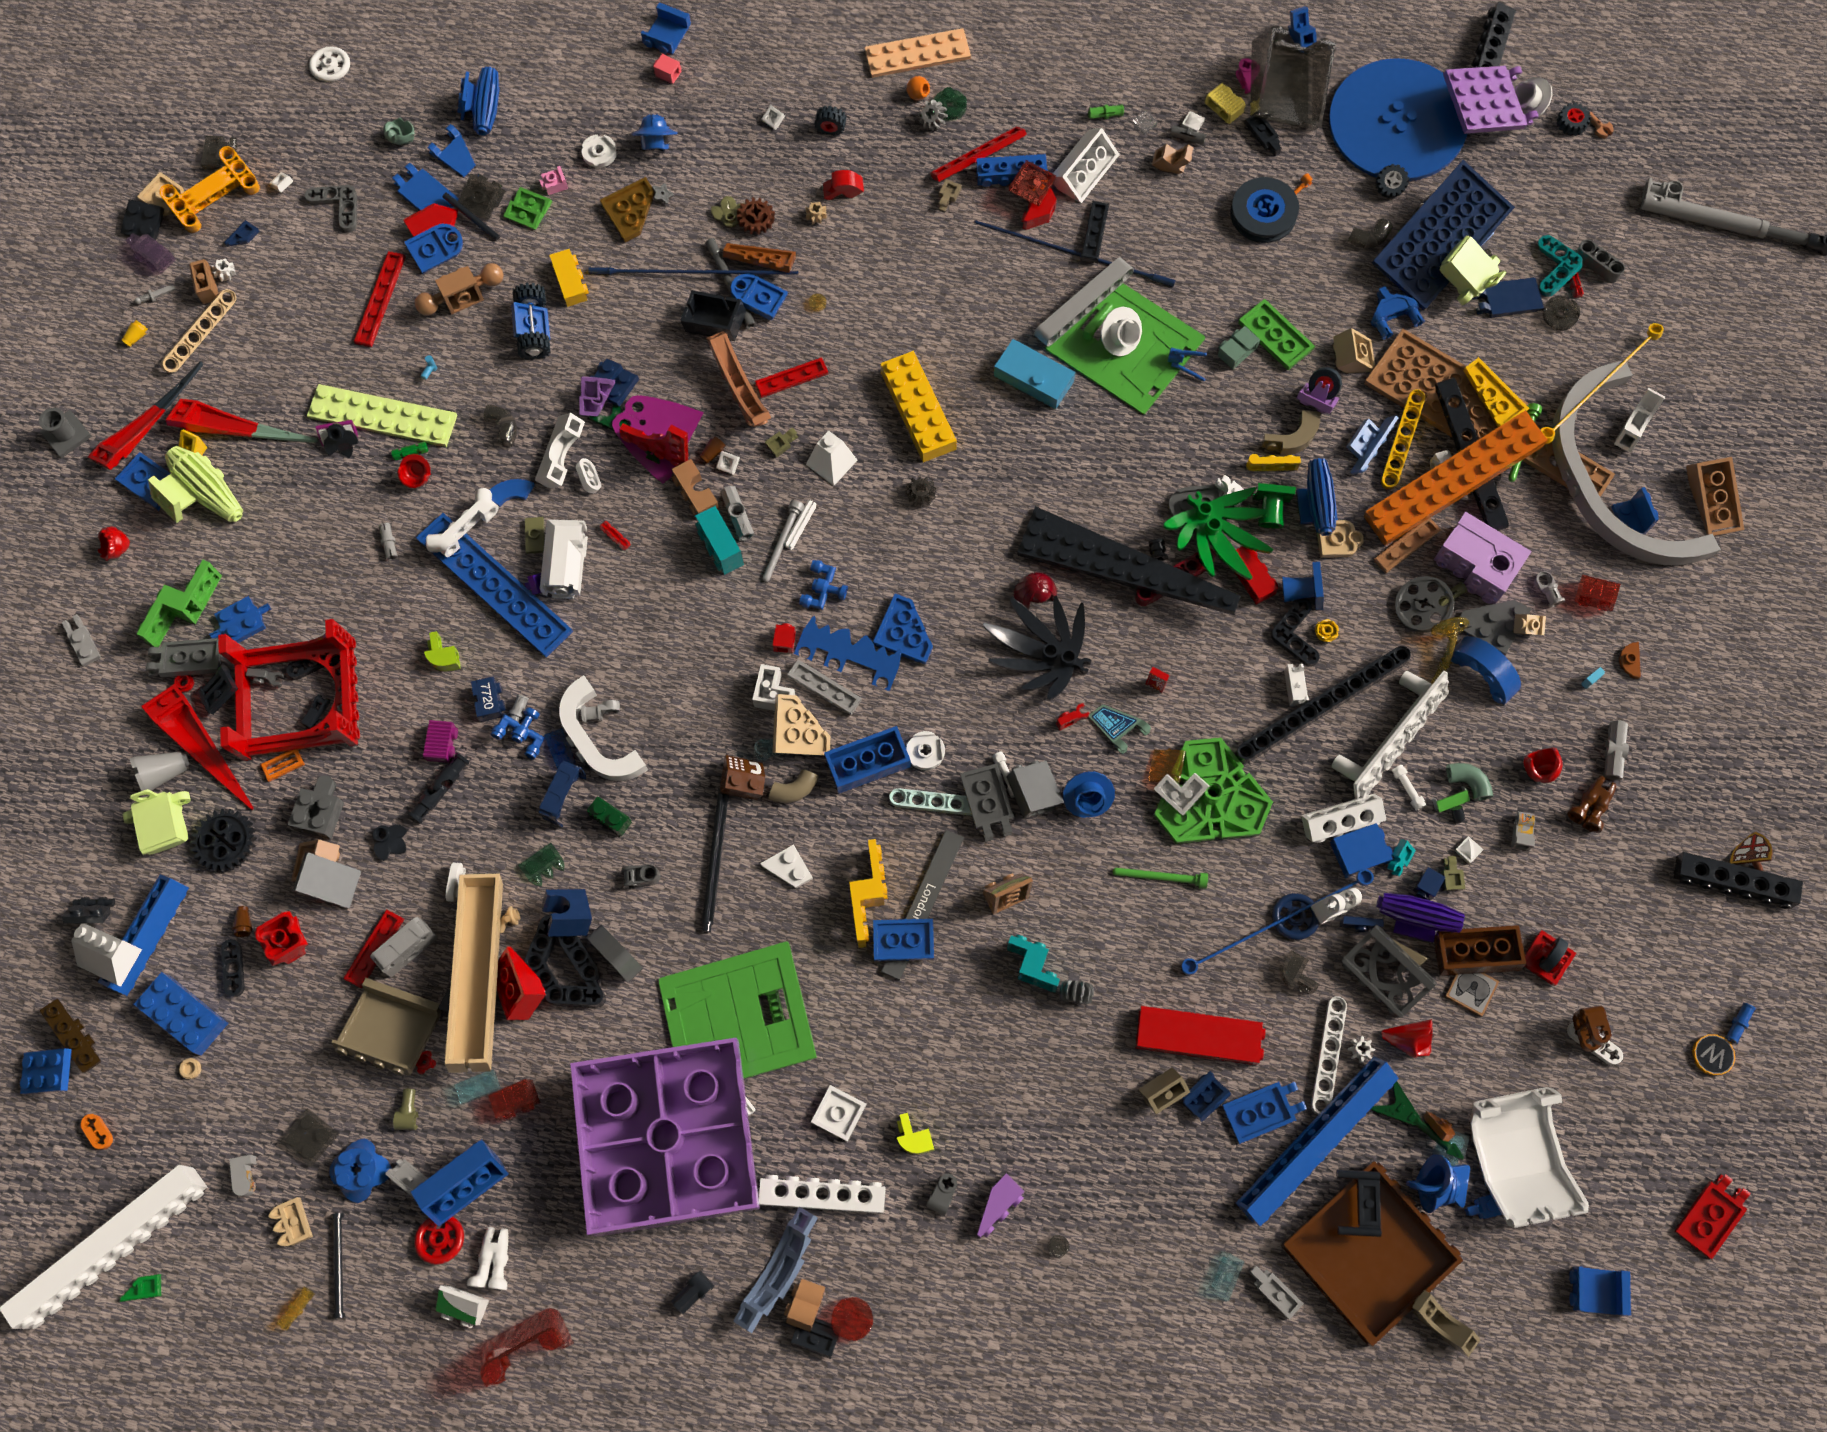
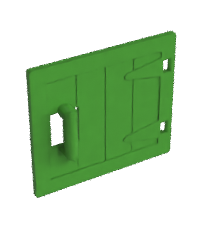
(1146, 367)
(724, 1003)

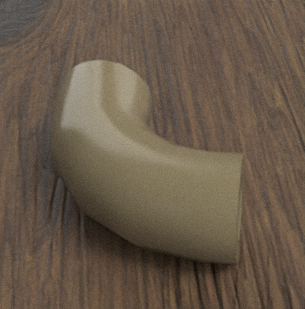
(794, 791)

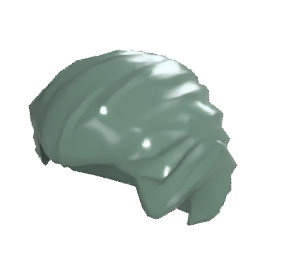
(399, 131)

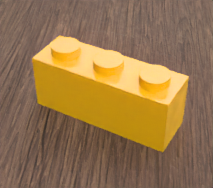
(569, 277)

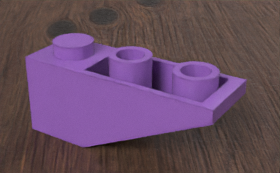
(1001, 1197)

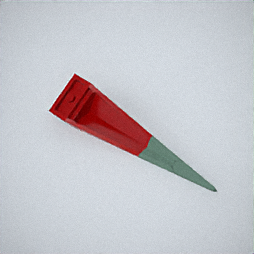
(203, 418)

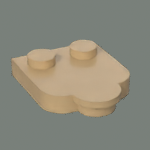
(152, 195)
(1341, 542)

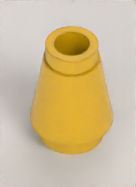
(134, 333)

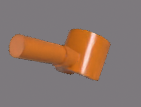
(1305, 179)

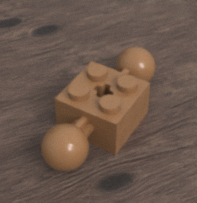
(459, 289)

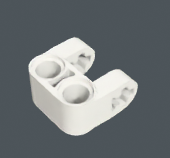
(1336, 905)

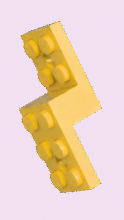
(868, 893)

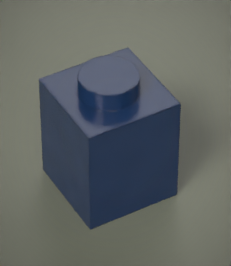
(1428, 884)

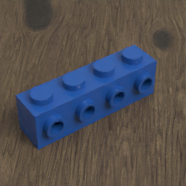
(1004, 169)

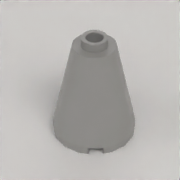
(157, 769)

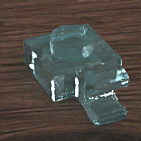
(1461, 1141)

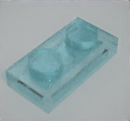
(477, 1086)

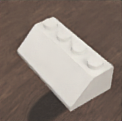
(1085, 164)
(103, 954)

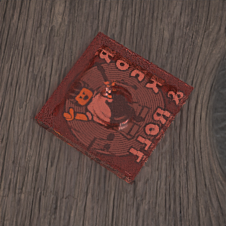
(1032, 183)

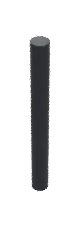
(471, 216)

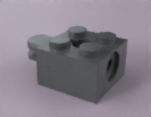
(323, 807)

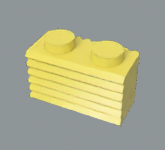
(1225, 103)

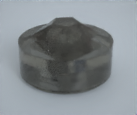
(1058, 1246)

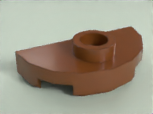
(1630, 660)
(1440, 1126)

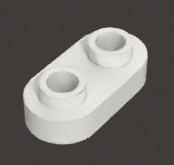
(588, 476)
(453, 881)

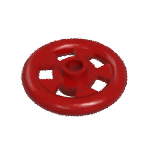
(437, 1257)

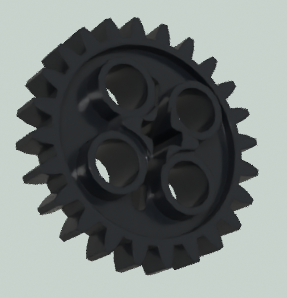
(210, 854)

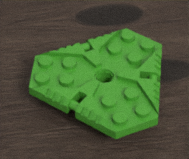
(1239, 805)

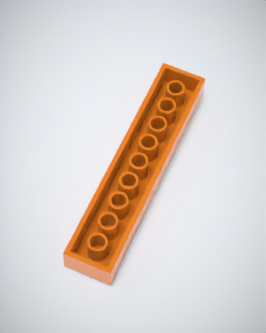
(1455, 478)

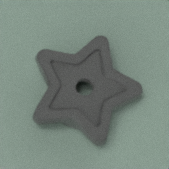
(659, 197)

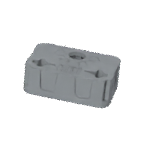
(403, 946)

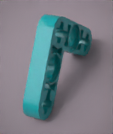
(1563, 261)

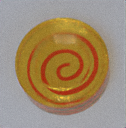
(817, 302)

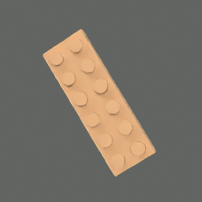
(917, 52)

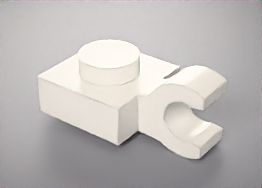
(1227, 486)

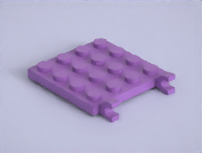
(1487, 99)

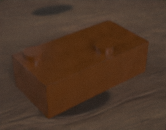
(1480, 950)

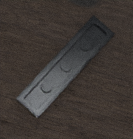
(1094, 232)

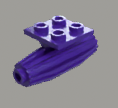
(1419, 916)

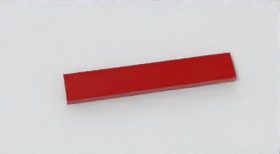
(980, 152)
(379, 299)

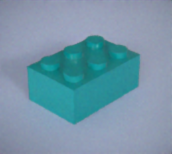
(718, 540)

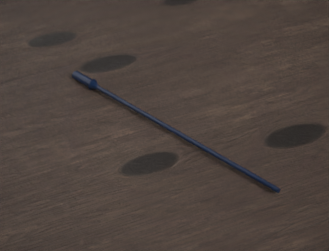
(608, 270)
(1154, 277)

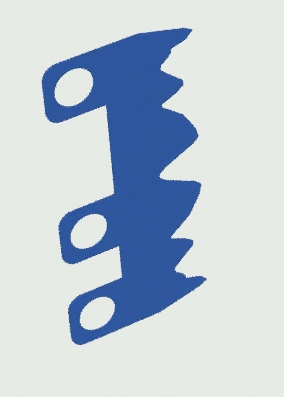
(840, 647)

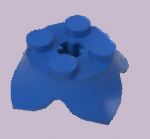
(373, 1170)

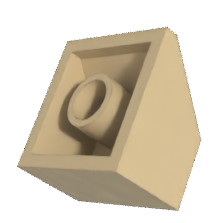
(1353, 352)

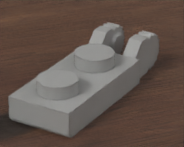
(82, 642)

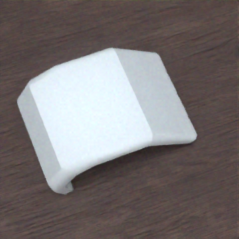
(1524, 1158)

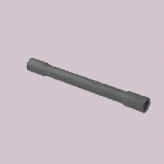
(716, 254)

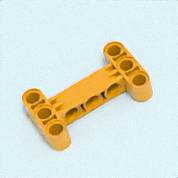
(209, 189)

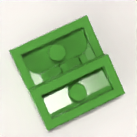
(527, 208)

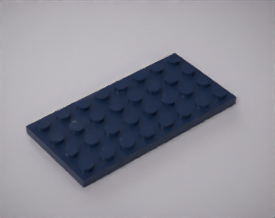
(1457, 208)

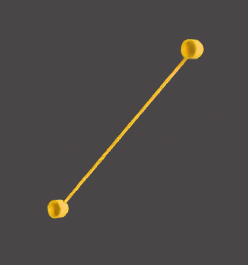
(1654, 332)

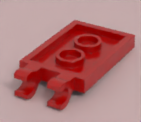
(1713, 1216)

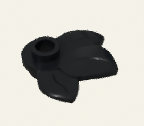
(342, 442)
(391, 843)

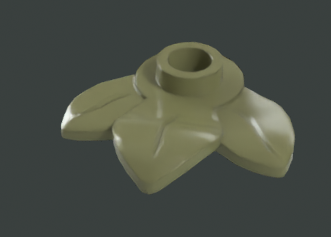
(727, 209)

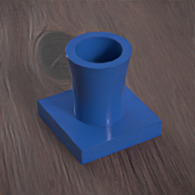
(1305, 587)

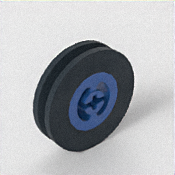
(1271, 197)

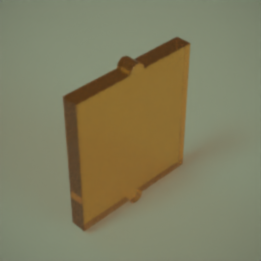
(1166, 762)

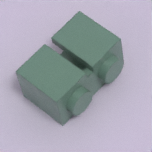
(1238, 347)

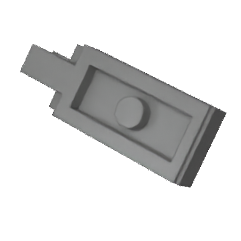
(1276, 1292)

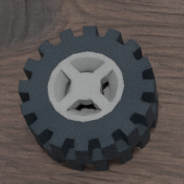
(1394, 174)

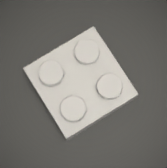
(838, 1113)

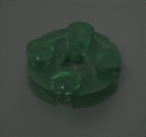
(953, 96)

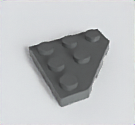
(1494, 623)

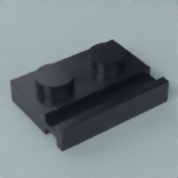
(819, 1340)

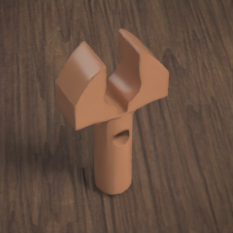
(1600, 127)

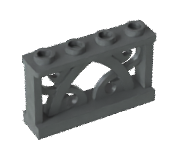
(1417, 973)

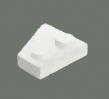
(788, 867)

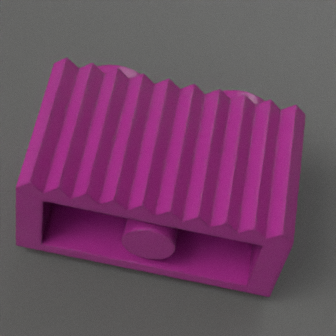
(440, 741)

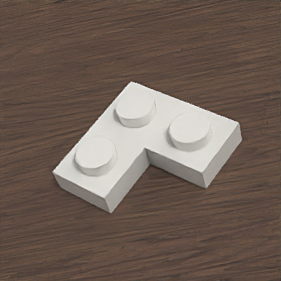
(1181, 797)

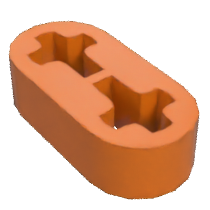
(92, 1135)

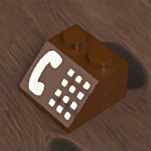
(742, 778)

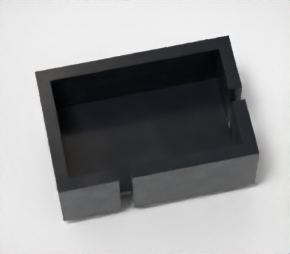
(712, 315)

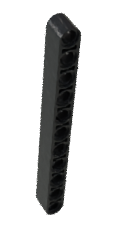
(1329, 698)

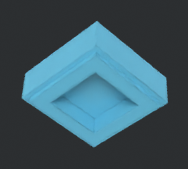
(1593, 678)

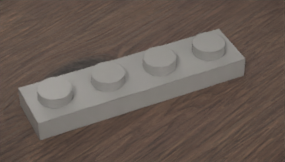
(824, 687)

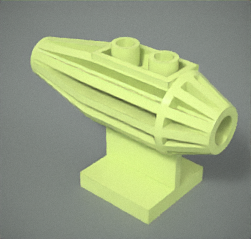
(191, 481)

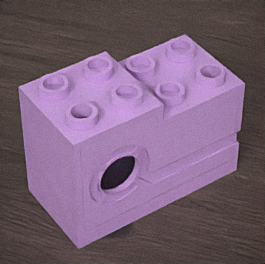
(1482, 558)

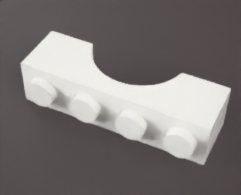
(564, 435)

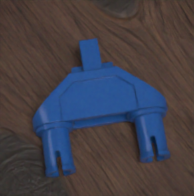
(1391, 307)

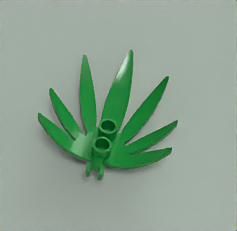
(1208, 522)

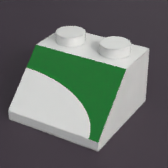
(460, 1305)

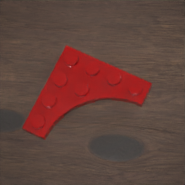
(671, 446)

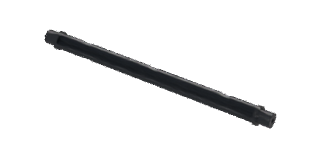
(715, 861)

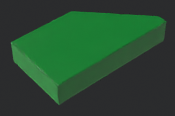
(144, 1288)

